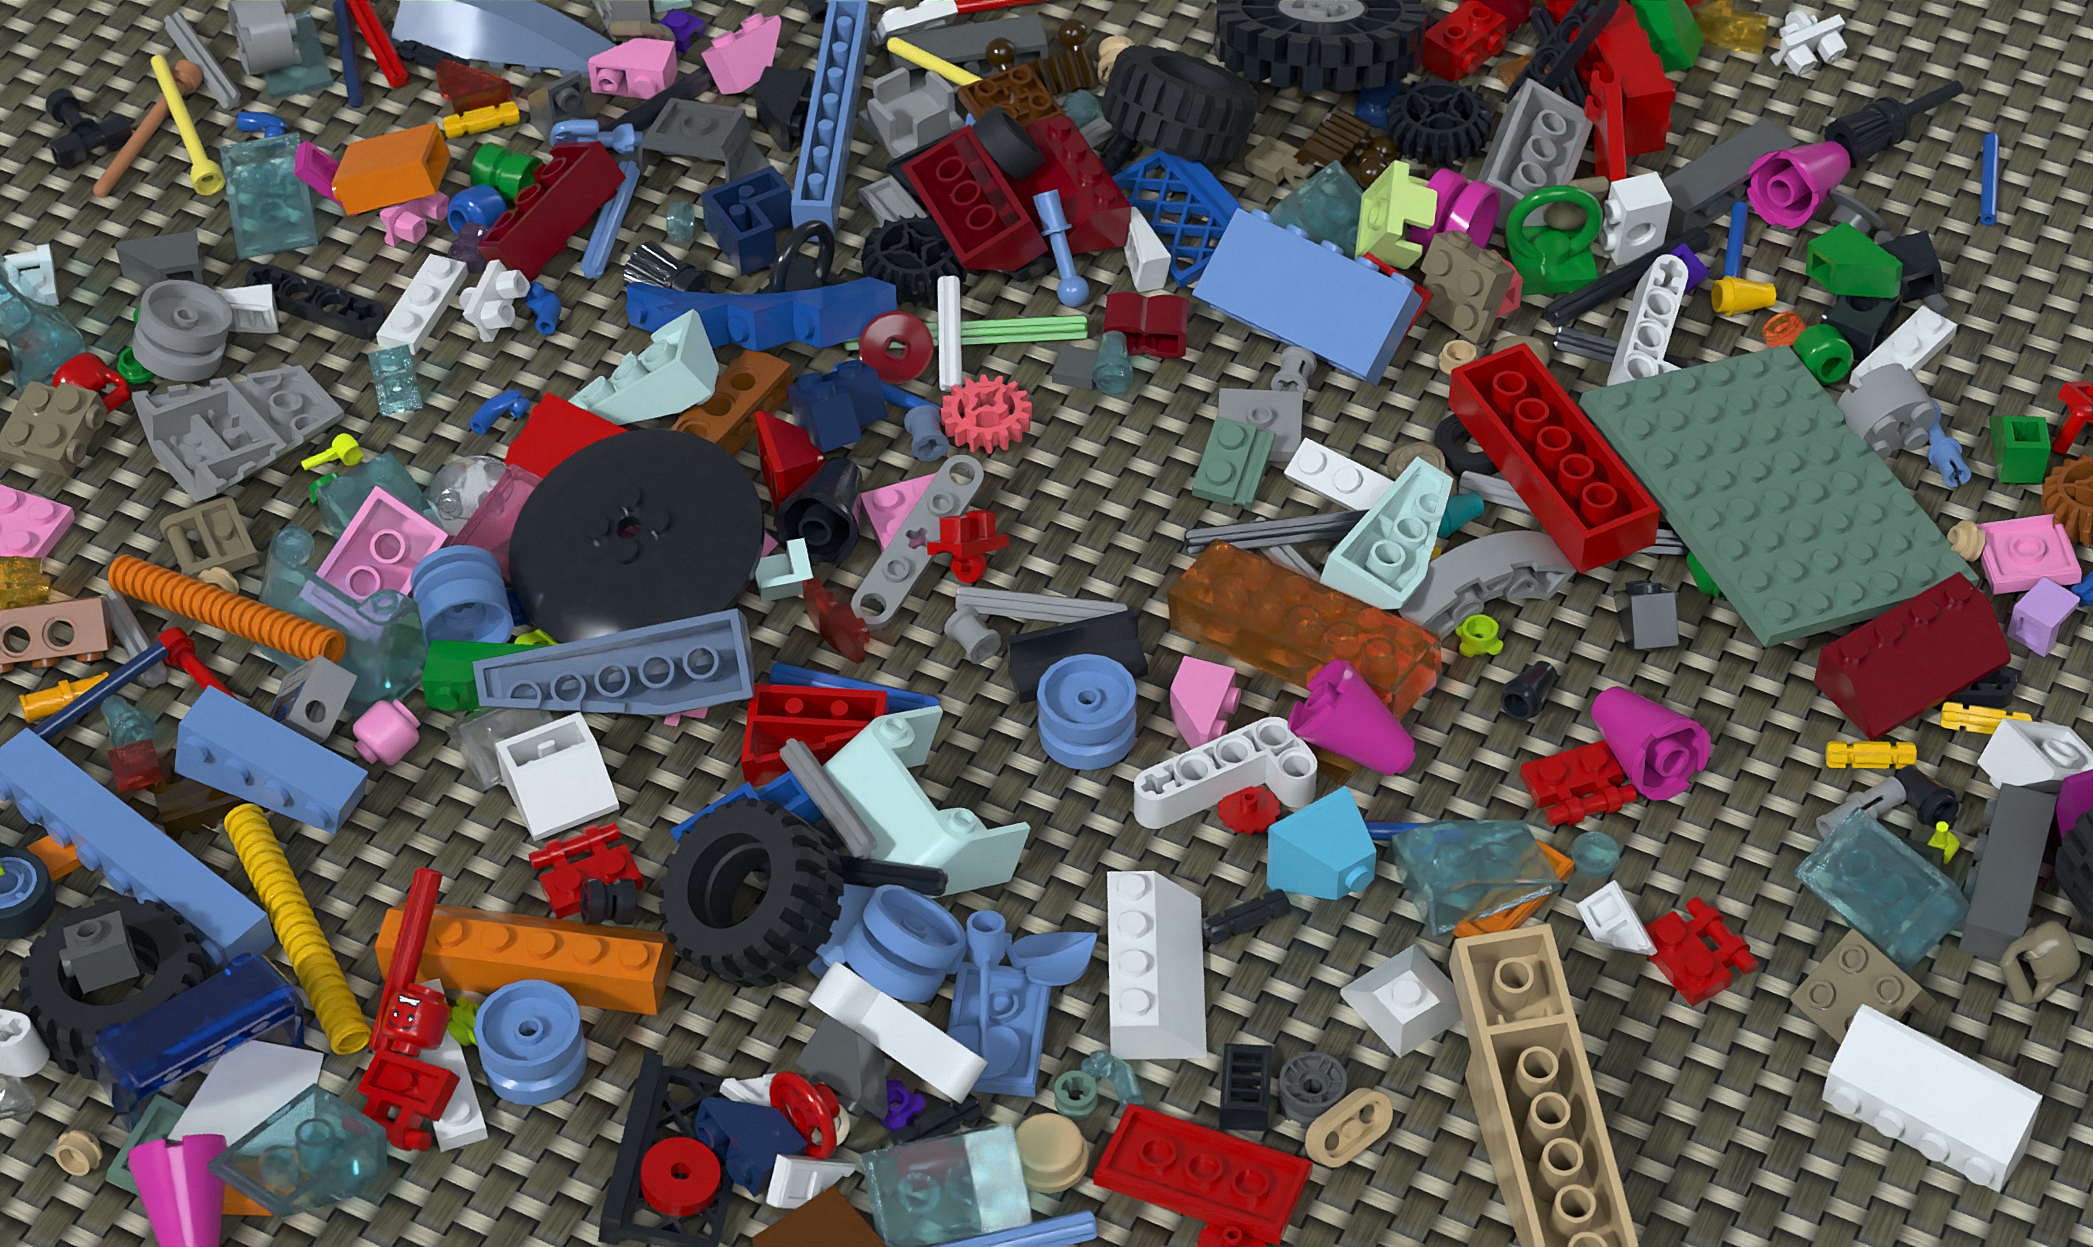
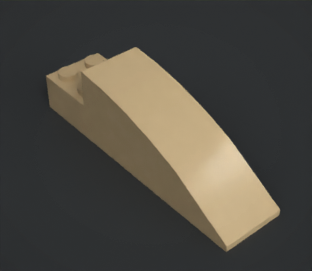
(1537, 1093)

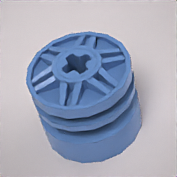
(462, 596)

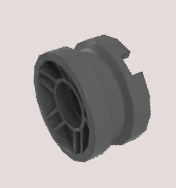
(1311, 1072)

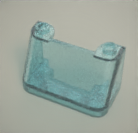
(34, 330)
(381, 633)

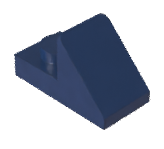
(1374, 103)

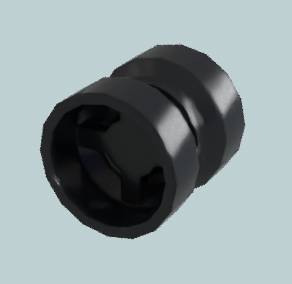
(608, 901)

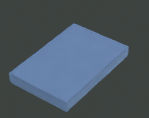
(1012, 1004)

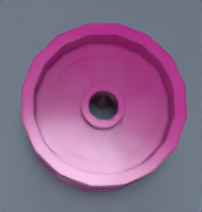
(1460, 207)

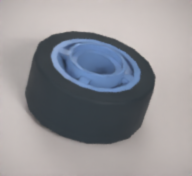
(25, 893)

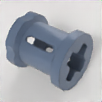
(924, 426)

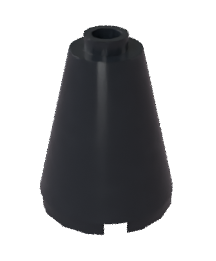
(824, 512)

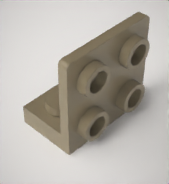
(1856, 976)

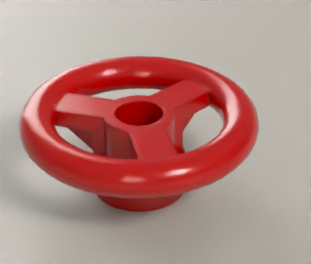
(809, 1107)

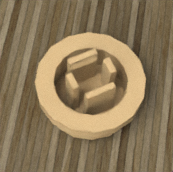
(1051, 1152)

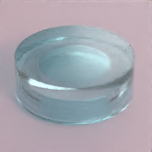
(680, 221)
(1595, 854)

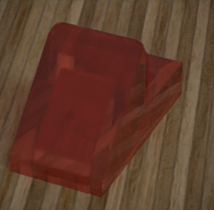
(470, 87)

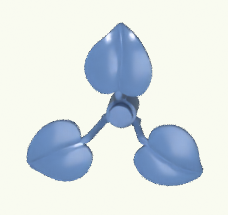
(1047, 960)

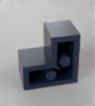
(746, 215)
(837, 404)

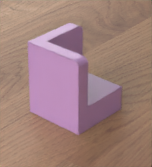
(2039, 615)

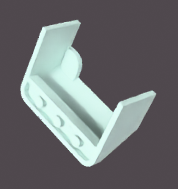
(902, 818)

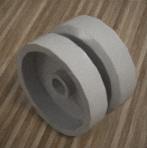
(181, 330)

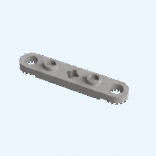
(901, 566)

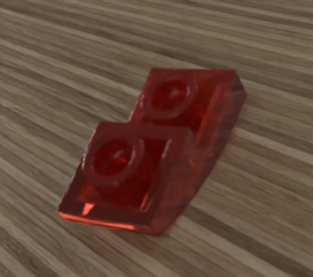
(835, 622)

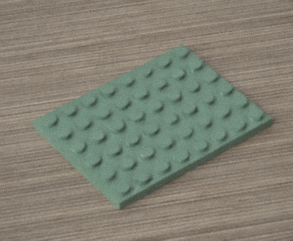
(1774, 493)

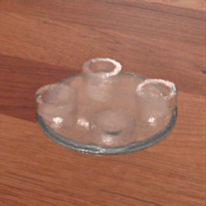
(464, 485)

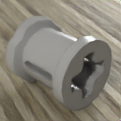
(1292, 370)
(972, 634)

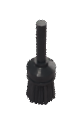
(1883, 123)
(659, 268)

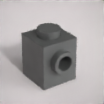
(99, 952)

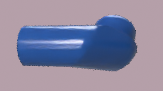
(261, 122)
(545, 306)
(495, 407)

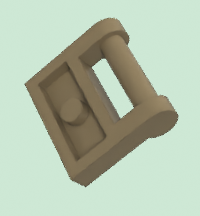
(220, 532)

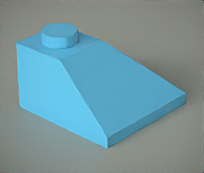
(1322, 849)

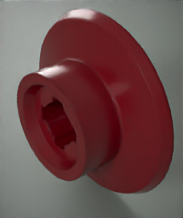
(905, 330)

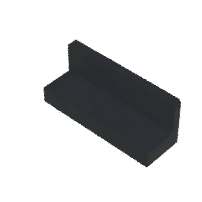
(1106, 635)

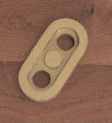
(1345, 1130)

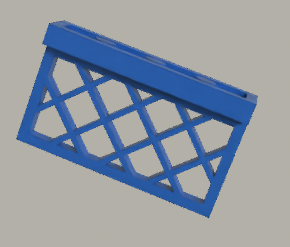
(1201, 188)

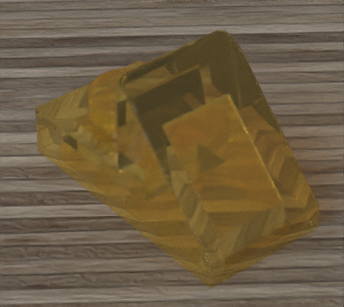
(1731, 27)

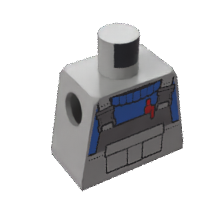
(312, 698)

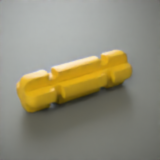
(481, 120)
(1976, 718)
(1870, 754)

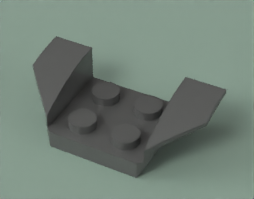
(702, 132)

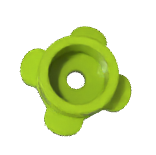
(1479, 636)
(463, 1021)

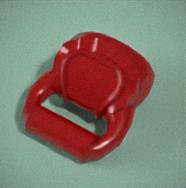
(91, 373)

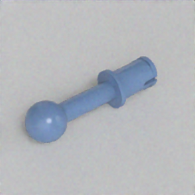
(1072, 289)
(1946, 454)

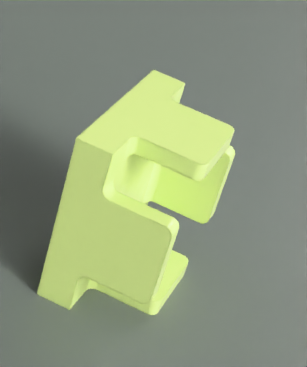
(1387, 209)

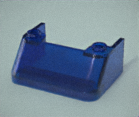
(194, 1031)

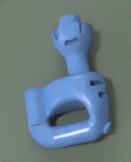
(621, 139)

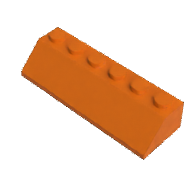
(493, 949)

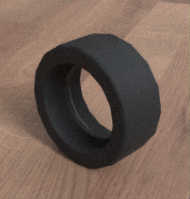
(1008, 143)

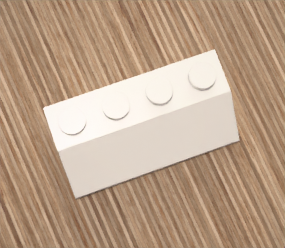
(1155, 968)
(1932, 1098)

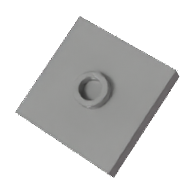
(1268, 411)

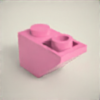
(741, 57)
(634, 68)
(1202, 699)

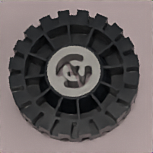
(1321, 41)

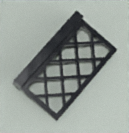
(640, 1136)

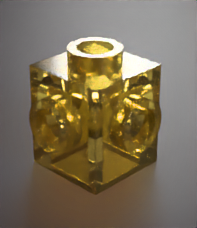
(23, 581)

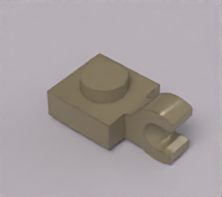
(1276, 161)

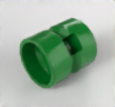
(502, 170)

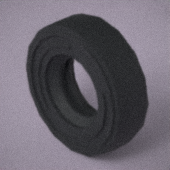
(1458, 460)

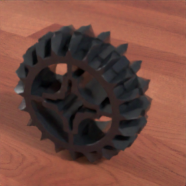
(1438, 121)
(912, 257)

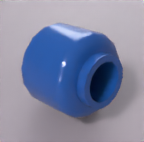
(475, 204)

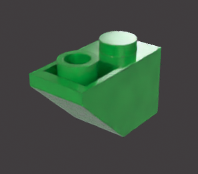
(1852, 264)
(2020, 447)

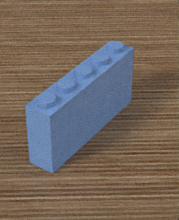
(1308, 294)

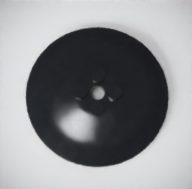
(687, 561)

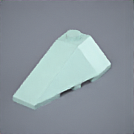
(660, 380)
(1392, 544)

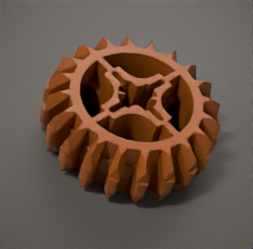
(2070, 498)

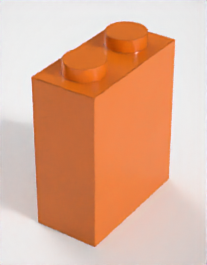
(391, 169)

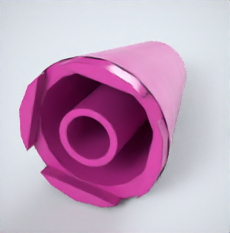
(1796, 181)
(1351, 721)
(1651, 742)
(179, 1190)

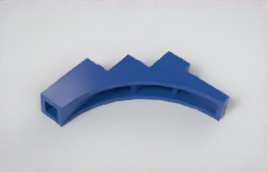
(768, 319)

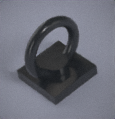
(799, 273)

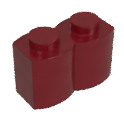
(1150, 324)

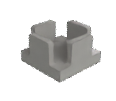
(908, 116)

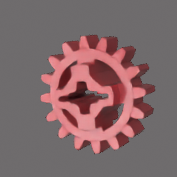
(986, 413)

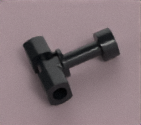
(83, 132)

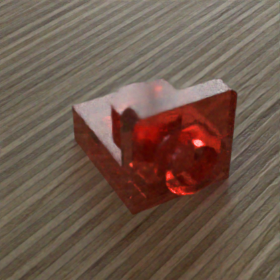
(135, 765)

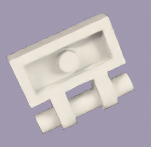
(928, 16)

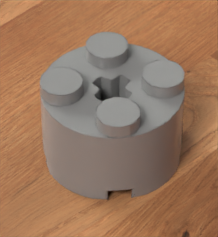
(264, 35)
(1889, 410)

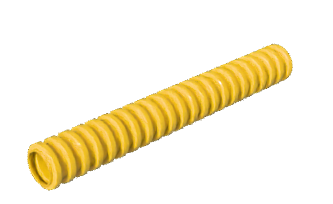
(297, 929)

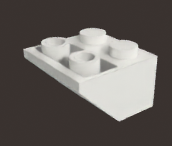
(556, 776)

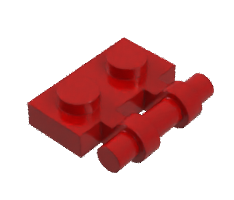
(1574, 774)
(564, 883)
(1688, 961)
(412, 1087)

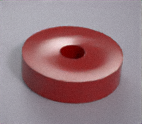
(674, 1195)

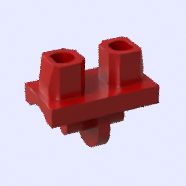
(967, 540)

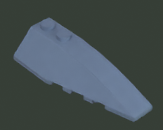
(500, 33)
(629, 672)

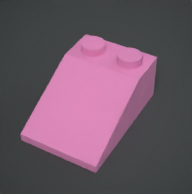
(382, 547)

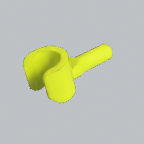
(343, 447)
(1944, 840)

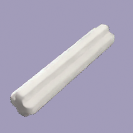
(949, 333)

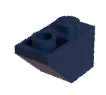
(747, 1139)

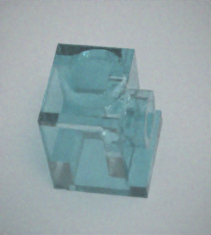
(395, 380)

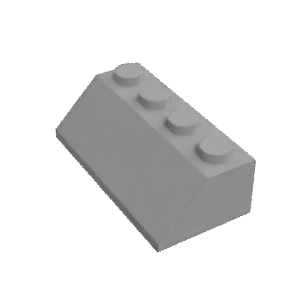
(1534, 148)

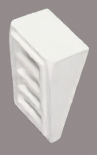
(1145, 254)
(252, 309)

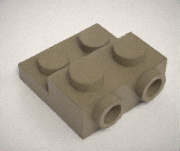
(1465, 284)
(52, 427)

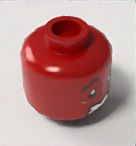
(416, 1020)

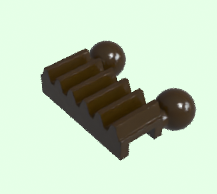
(1058, 73)
(1341, 140)
(1374, 162)
(190, 802)

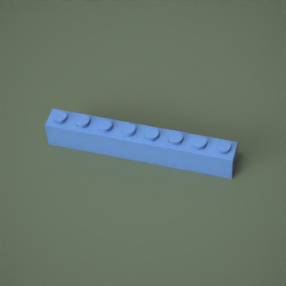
(831, 114)
(129, 848)

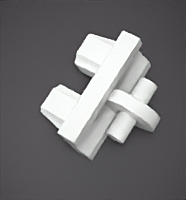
(1805, 35)
(491, 301)

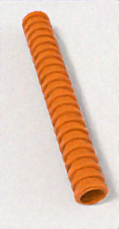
(225, 610)

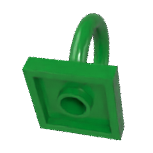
(1551, 257)

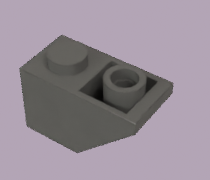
(557, 103)
(162, 259)
(848, 1065)

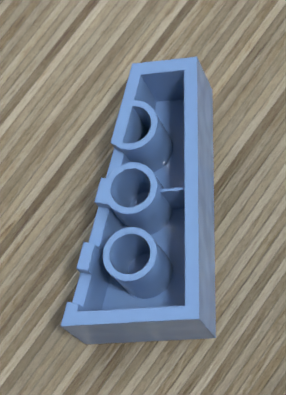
(266, 762)

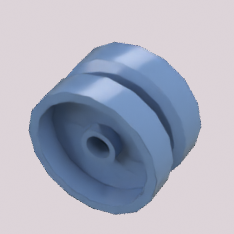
(1087, 711)
(904, 943)
(531, 1042)

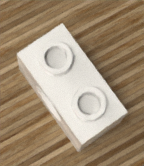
(1635, 217)

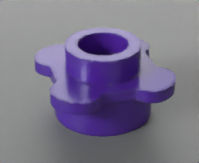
(904, 1113)

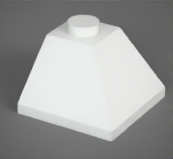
(2034, 755)
(1405, 1000)

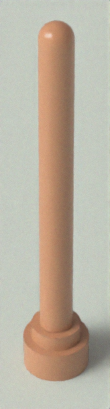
(188, 79)

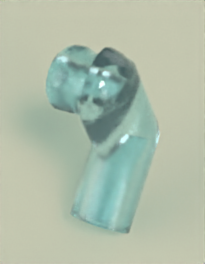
(1119, 1073)

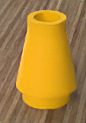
(1740, 295)

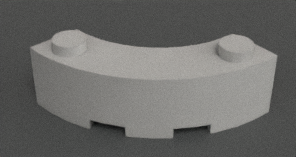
(1485, 568)

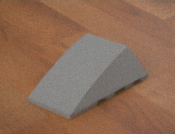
(234, 429)

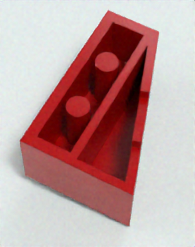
(815, 715)

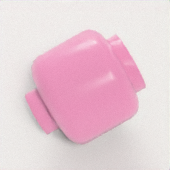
(386, 732)

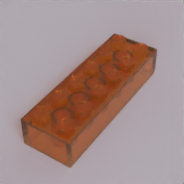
(1300, 626)

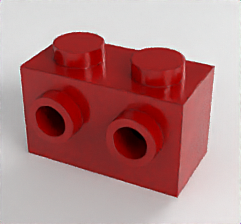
(1464, 40)

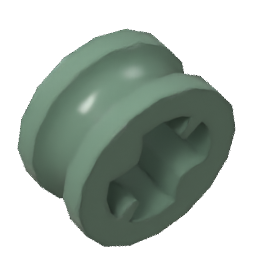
(1076, 1108)

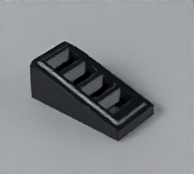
(1240, 1114)

